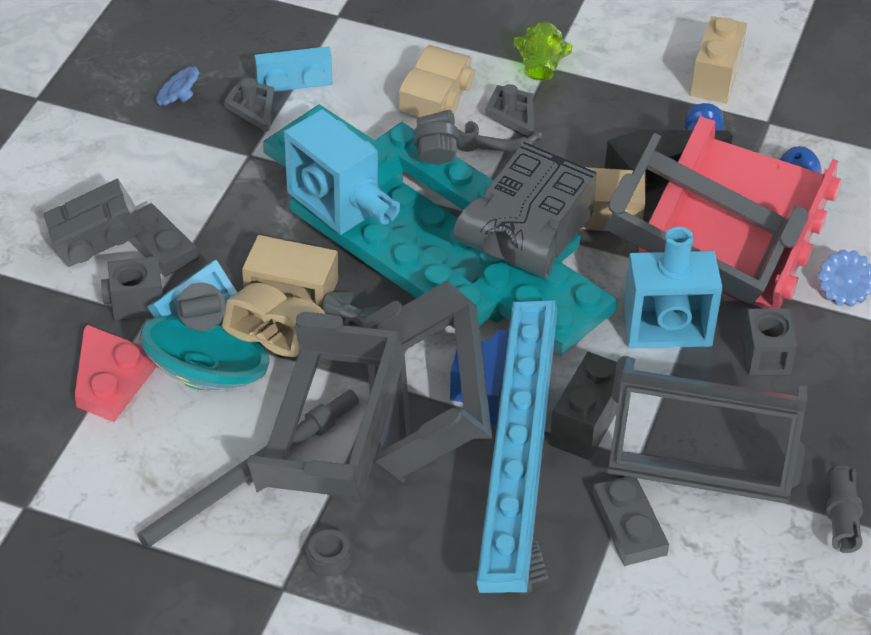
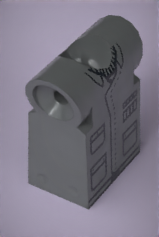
(530, 210)

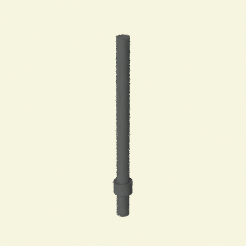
(316, 422)

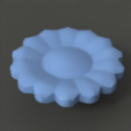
(178, 87)
(845, 278)

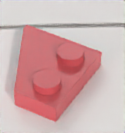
(109, 373)

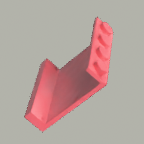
(762, 180)

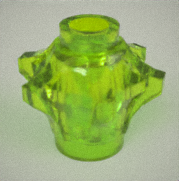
(542, 50)

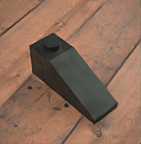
(626, 150)

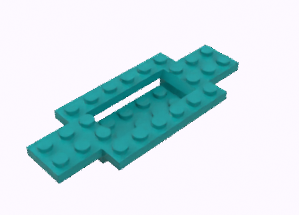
(421, 248)

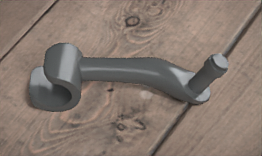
(471, 140)

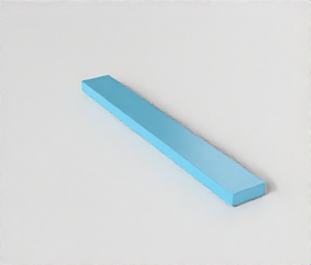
(518, 449)

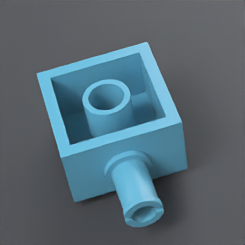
(335, 173)
(672, 295)

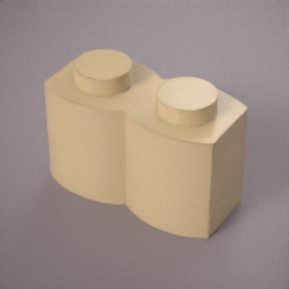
(436, 82)
(266, 316)

